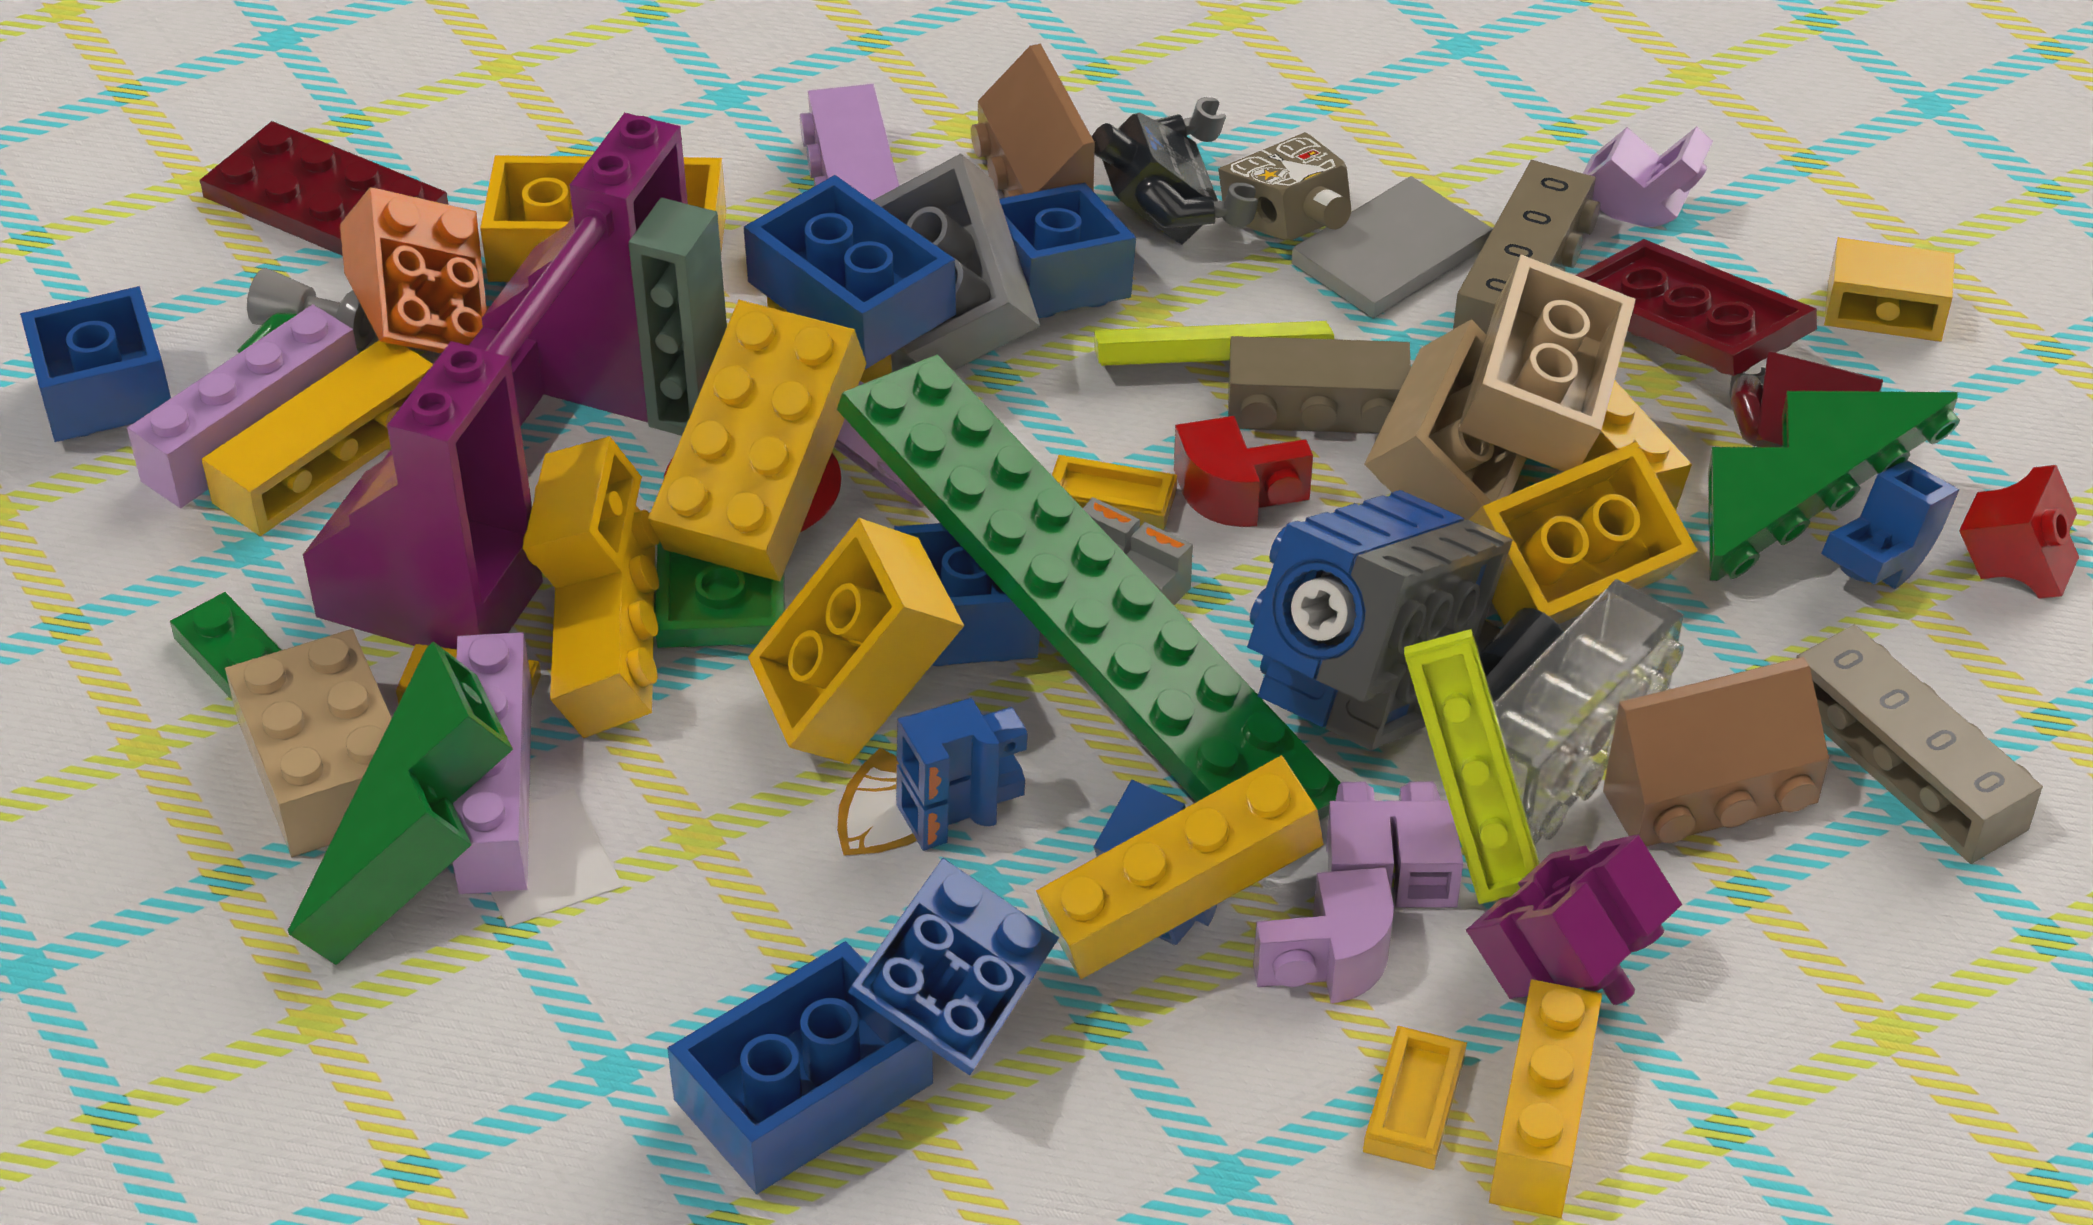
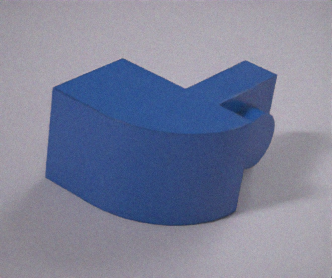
(1895, 526)

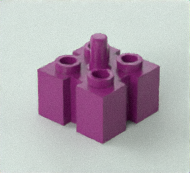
(1577, 919)

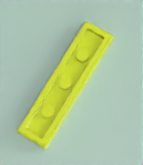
(1192, 342)
(1473, 763)

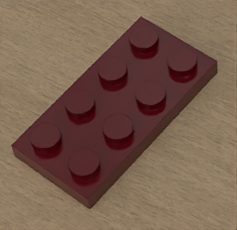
(302, 184)
(1702, 308)

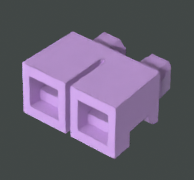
(1414, 830)

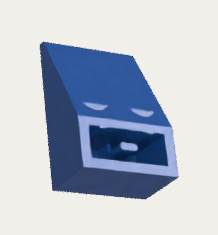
(954, 966)

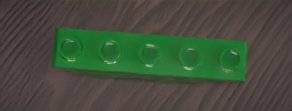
(1826, 452)
(403, 812)

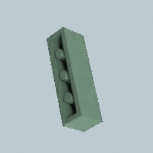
(677, 307)

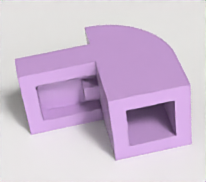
(1640, 184)
(1339, 945)

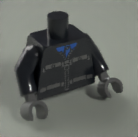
(1163, 174)

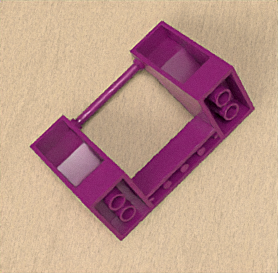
(440, 524)

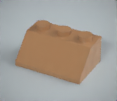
(1032, 130)
(1717, 753)

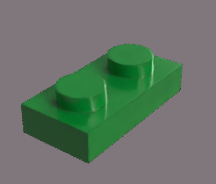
(220, 636)

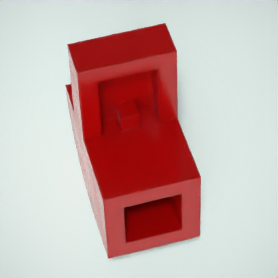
(1232, 481)

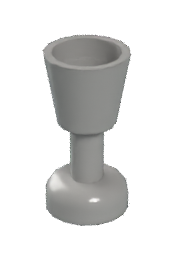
(277, 293)

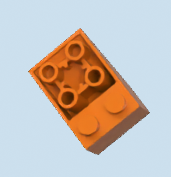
(415, 269)

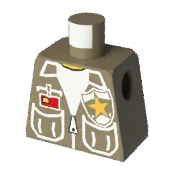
(1296, 187)

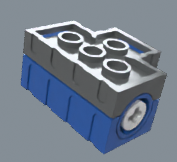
(1356, 593)

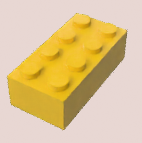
(532, 201)
(757, 440)

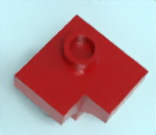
(2024, 532)

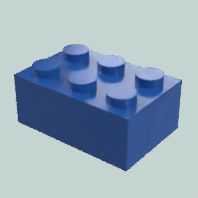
(851, 266)
(795, 1070)

